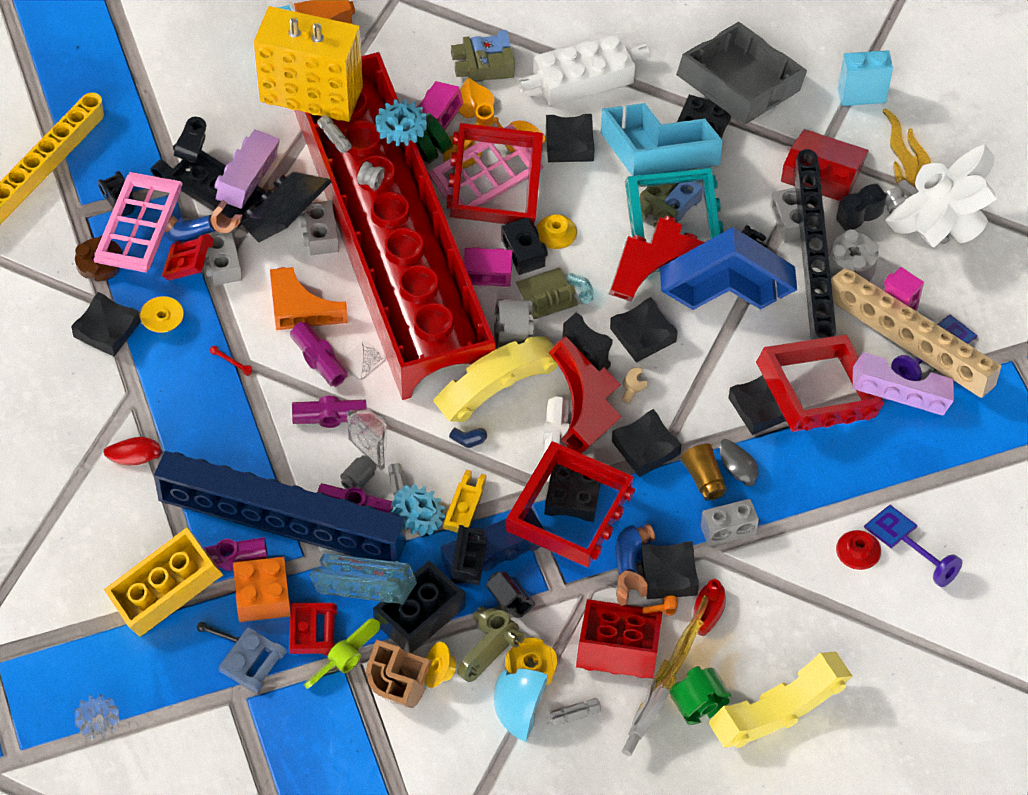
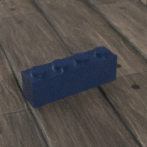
(500, 545)

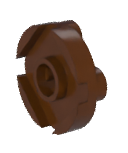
(87, 267)

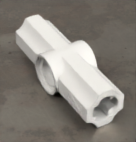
(557, 421)

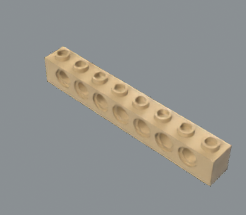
(915, 332)

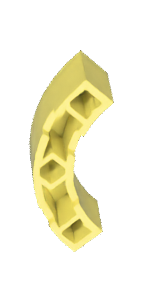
(493, 373)
(782, 704)

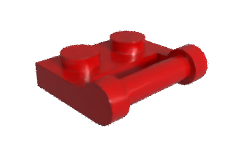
(187, 257)
(304, 628)

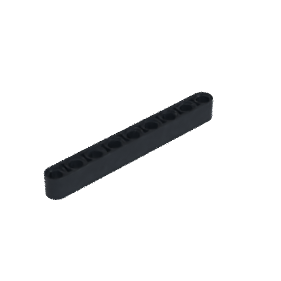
(816, 238)

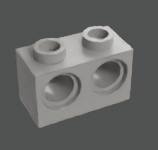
(786, 214)
(320, 228)
(223, 257)
(729, 522)

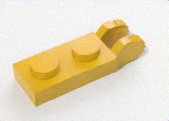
(464, 503)

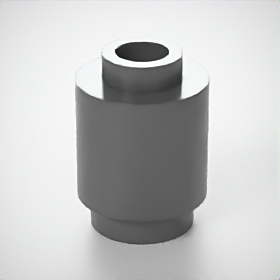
(358, 473)

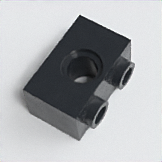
(515, 237)

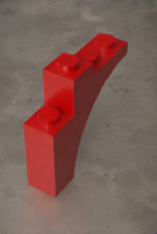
(643, 258)
(589, 390)

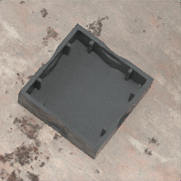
(741, 73)

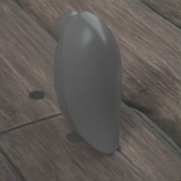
(738, 462)

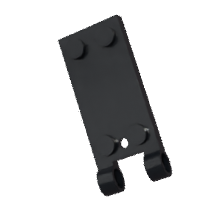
(201, 181)

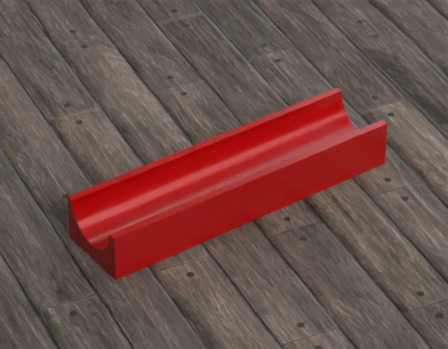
(399, 242)

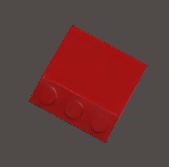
(837, 160)
(619, 639)

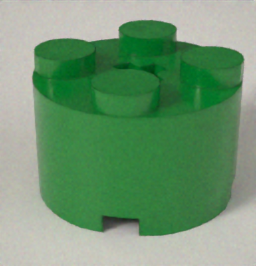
(700, 694)

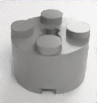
(855, 253)
(512, 321)

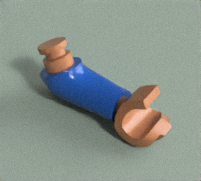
(191, 229)
(627, 547)

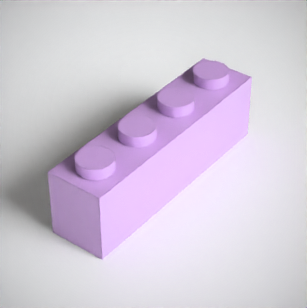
(247, 168)

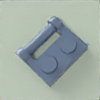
(245, 655)

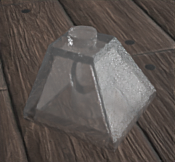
(368, 434)

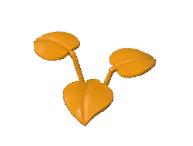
(479, 102)

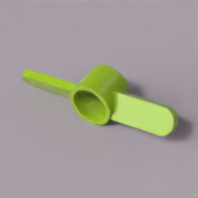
(345, 653)

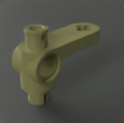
(500, 634)

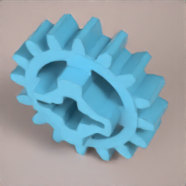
(401, 122)
(419, 509)

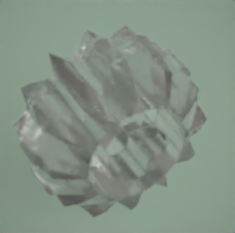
(96, 716)

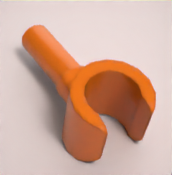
(669, 606)

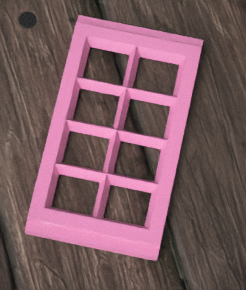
(441, 182)
(130, 262)

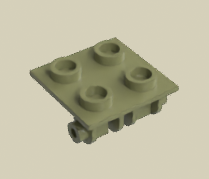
(548, 293)

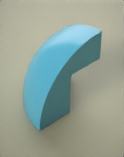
(517, 700)

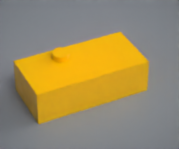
(163, 582)

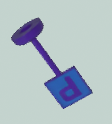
(909, 367)
(893, 526)

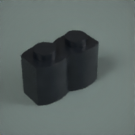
(861, 207)
(510, 594)

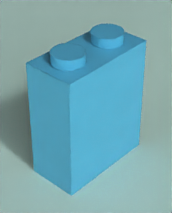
(865, 78)

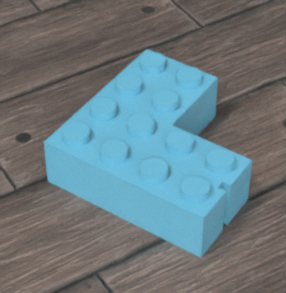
(658, 148)

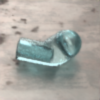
(587, 292)

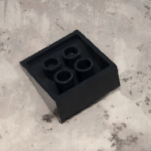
(282, 204)

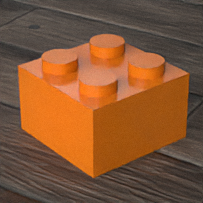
(261, 589)

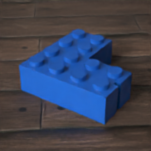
(728, 264)

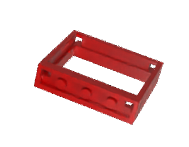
(498, 136)
(798, 419)
(588, 467)

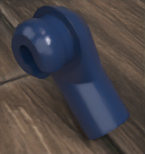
(468, 439)

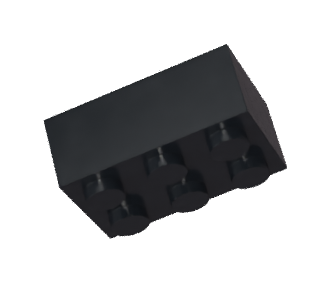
(425, 610)

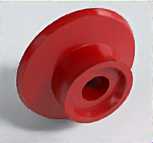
(857, 557)

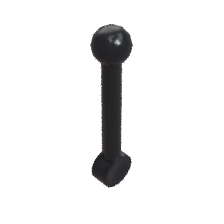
(201, 627)

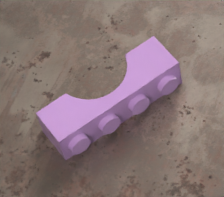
(876, 377)

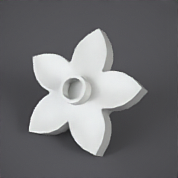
(948, 199)

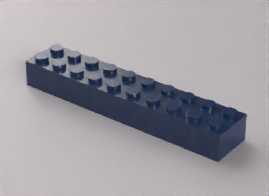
(279, 508)

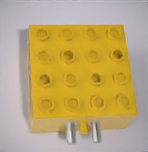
(308, 63)

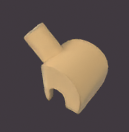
(632, 385)

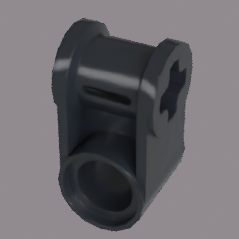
(191, 140)
(111, 188)

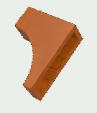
(330, 9)
(296, 305)

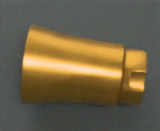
(704, 470)

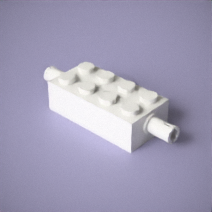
(584, 69)

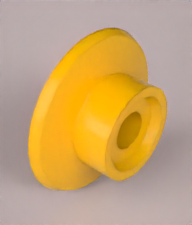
(556, 238)
(161, 307)
(442, 665)

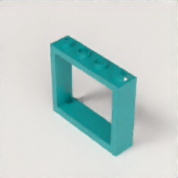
(709, 185)

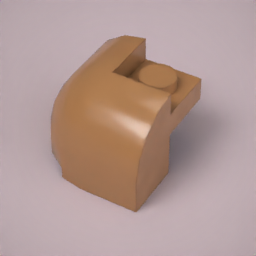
(397, 674)

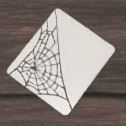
(362, 359)

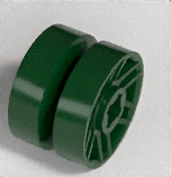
(433, 141)

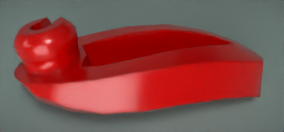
(133, 451)
(714, 607)

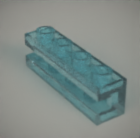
(363, 578)

